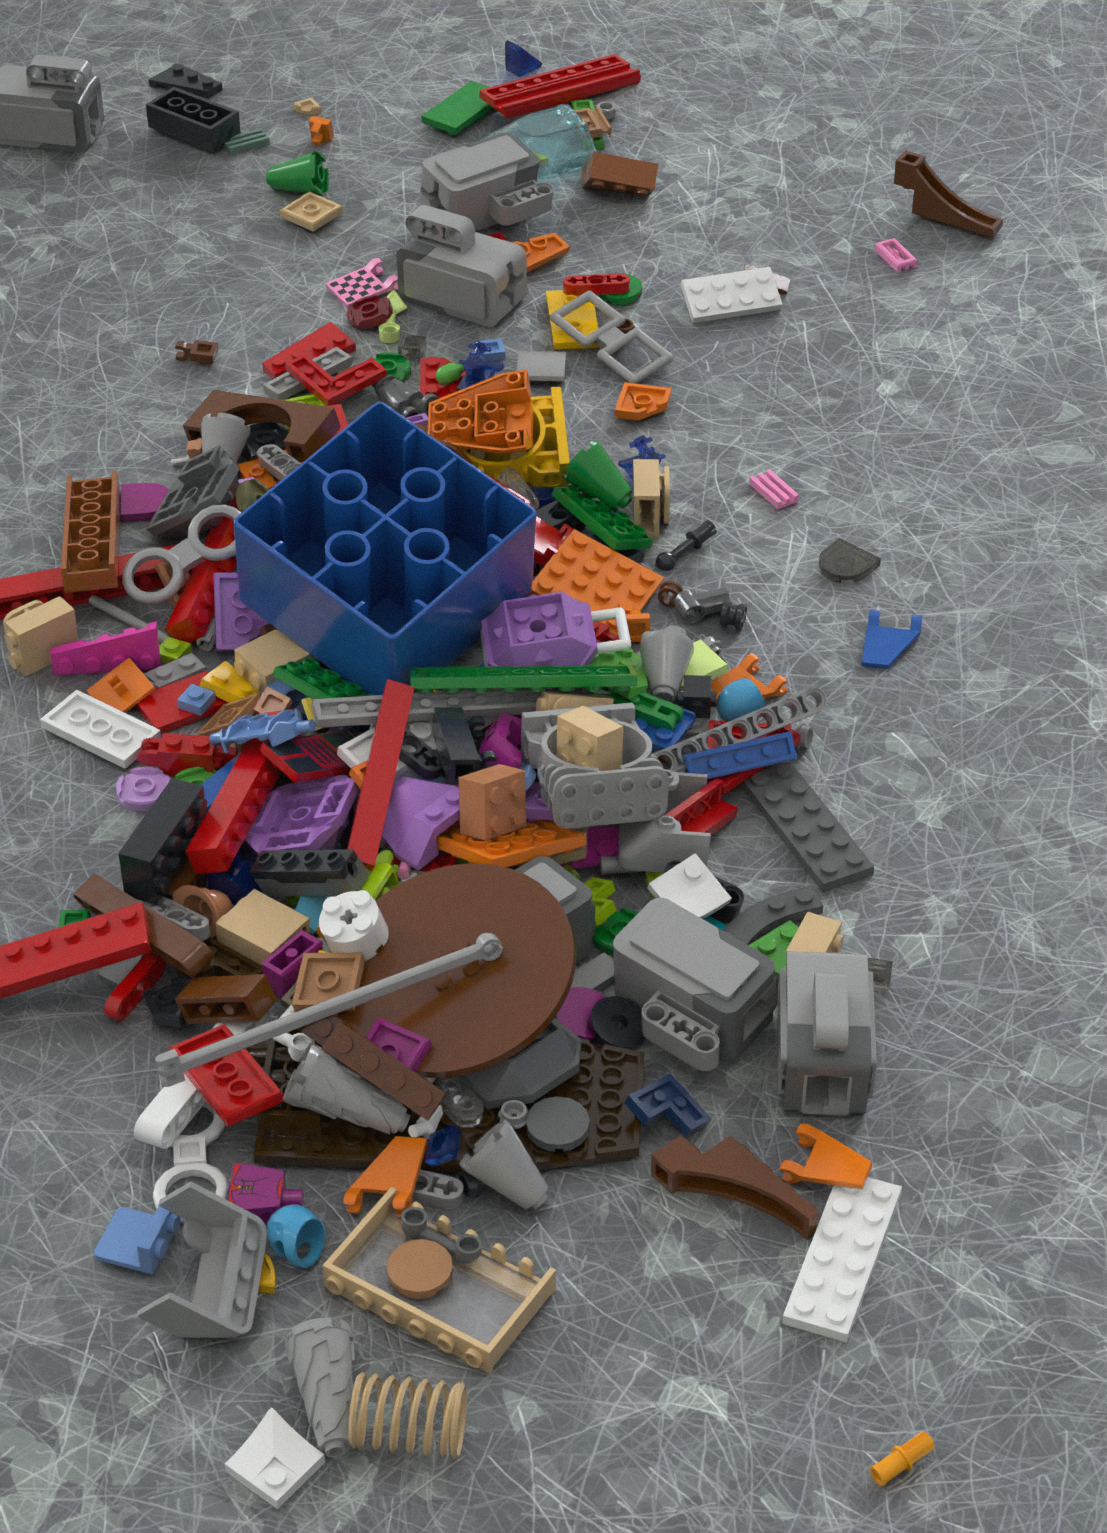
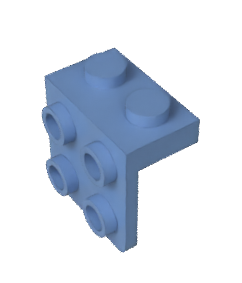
(137, 1238)

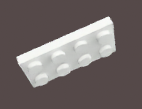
(731, 294)
(99, 728)

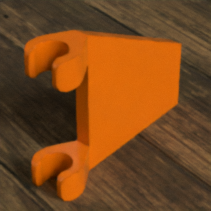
(744, 670)
(828, 1162)
(394, 1167)

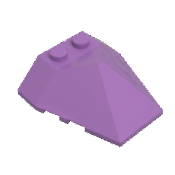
(416, 816)

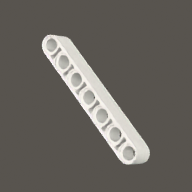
(178, 1104)

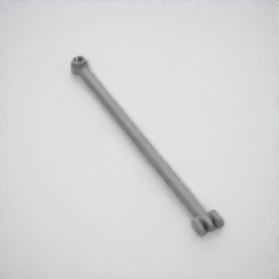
(172, 1066)

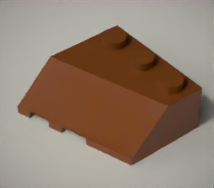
(619, 174)

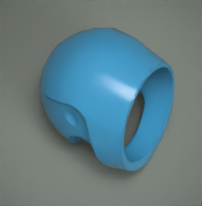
(739, 699)
(293, 1227)

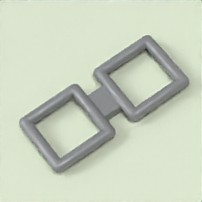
(611, 338)

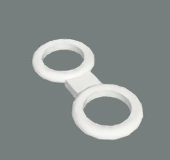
(191, 1160)

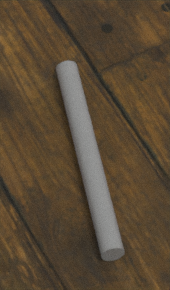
(122, 615)

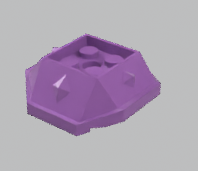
(540, 632)
(304, 815)

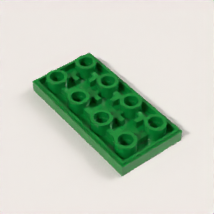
(458, 109)
(606, 522)
(315, 681)

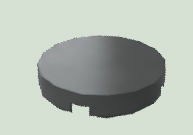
(557, 1124)

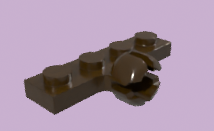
(226, 962)

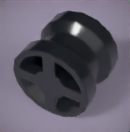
(733, 615)

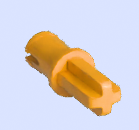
(901, 1458)

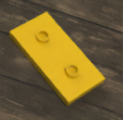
(582, 319)

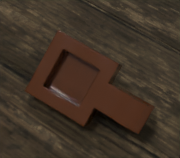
(200, 351)

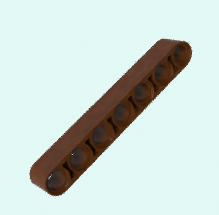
(165, 937)

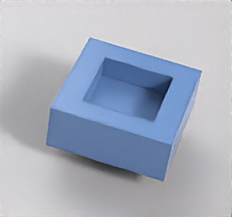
(497, 351)
(196, 699)

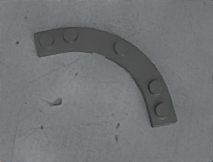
(773, 913)

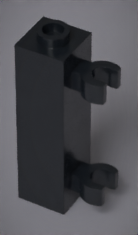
(456, 745)

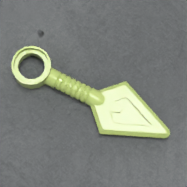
(390, 331)

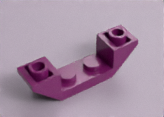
(504, 738)

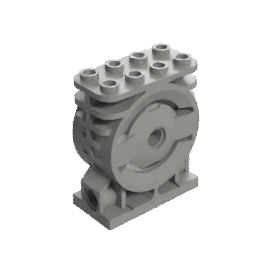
(586, 795)

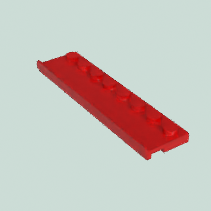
(560, 86)
(73, 949)

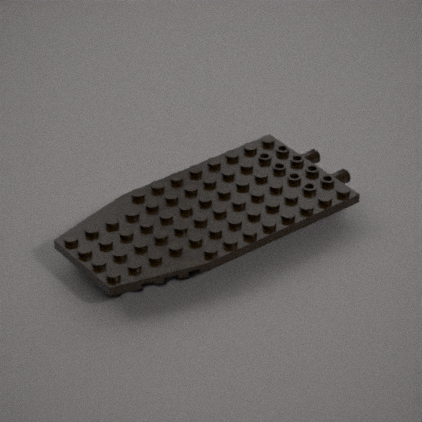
(311, 1139)

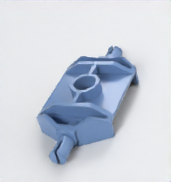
(274, 727)

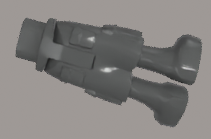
(402, 396)

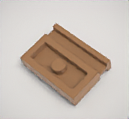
(596, 121)

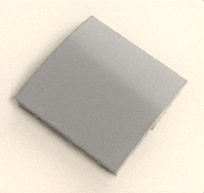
(542, 365)

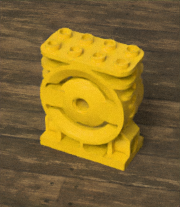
(546, 459)

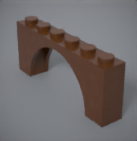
(309, 424)

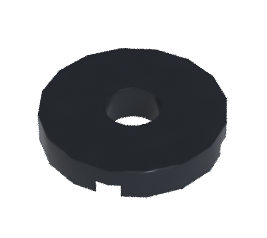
(621, 1010)

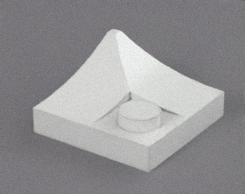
(691, 887)
(274, 1460)

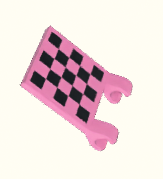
(362, 284)

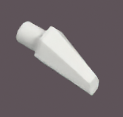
(426, 1127)

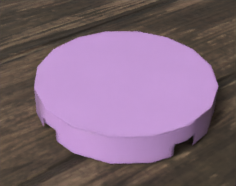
(141, 788)

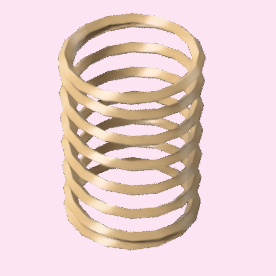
(451, 1405)

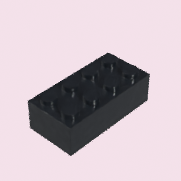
(193, 119)
(160, 841)

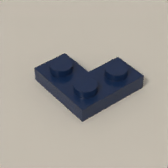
(669, 1099)

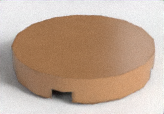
(419, 1268)

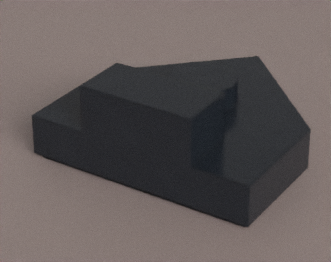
(163, 1003)

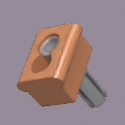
(194, 449)

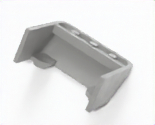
(659, 841)
(228, 1271)

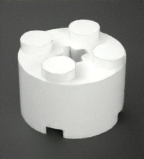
(353, 924)

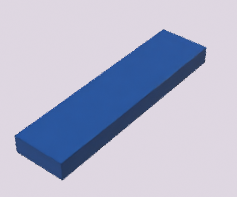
(741, 756)

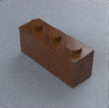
(226, 999)

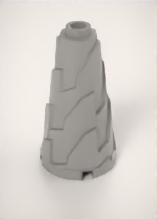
(339, 1092)
(323, 1371)

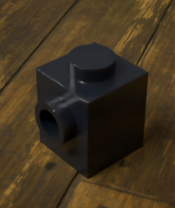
(697, 695)

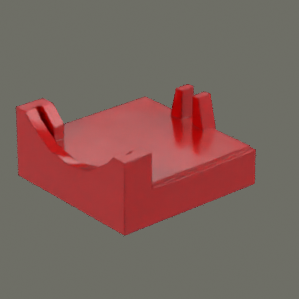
(548, 540)

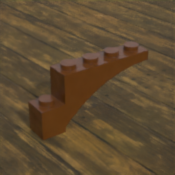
(936, 201)
(375, 1064)
(732, 1174)

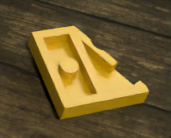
(227, 683)

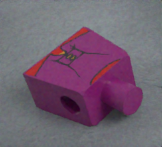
(261, 1190)

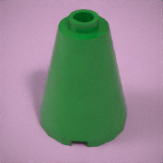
(300, 175)
(598, 476)

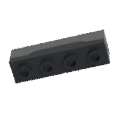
(309, 872)

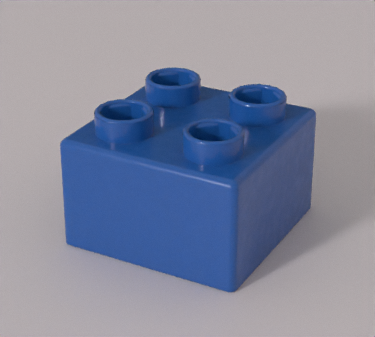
(383, 551)

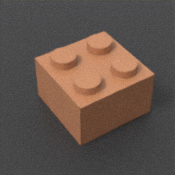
(492, 802)

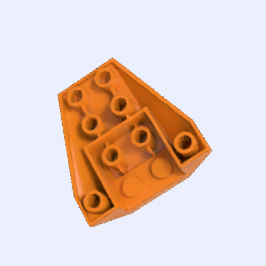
(487, 415)

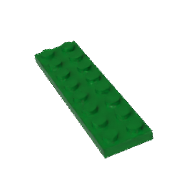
(514, 677)

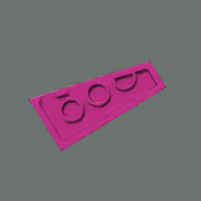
(109, 652)

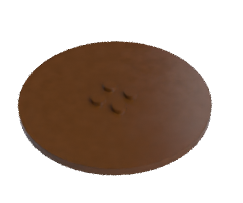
(484, 1007)

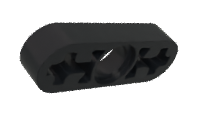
(416, 761)

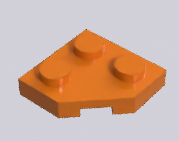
(641, 401)

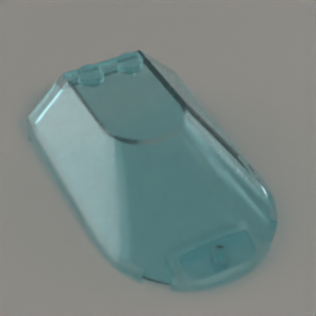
(555, 136)

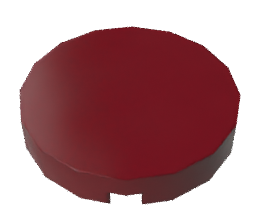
(369, 312)

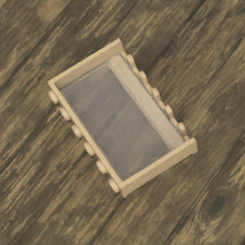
(470, 1318)

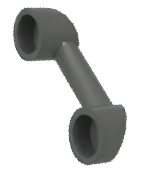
(414, 1225)

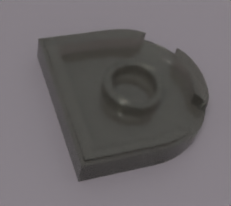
(846, 562)

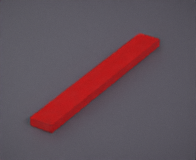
(380, 772)

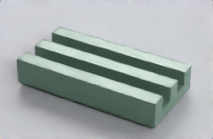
(247, 141)

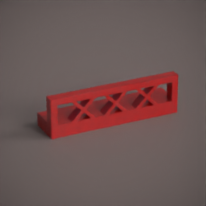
(701, 813)

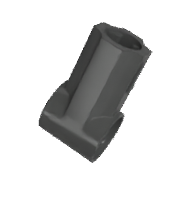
(695, 606)

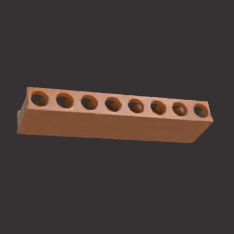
(91, 534)

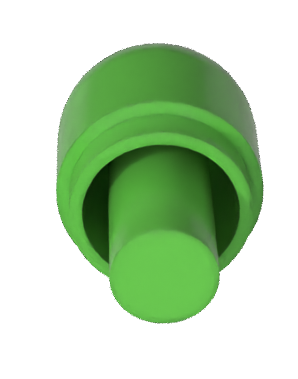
(449, 373)

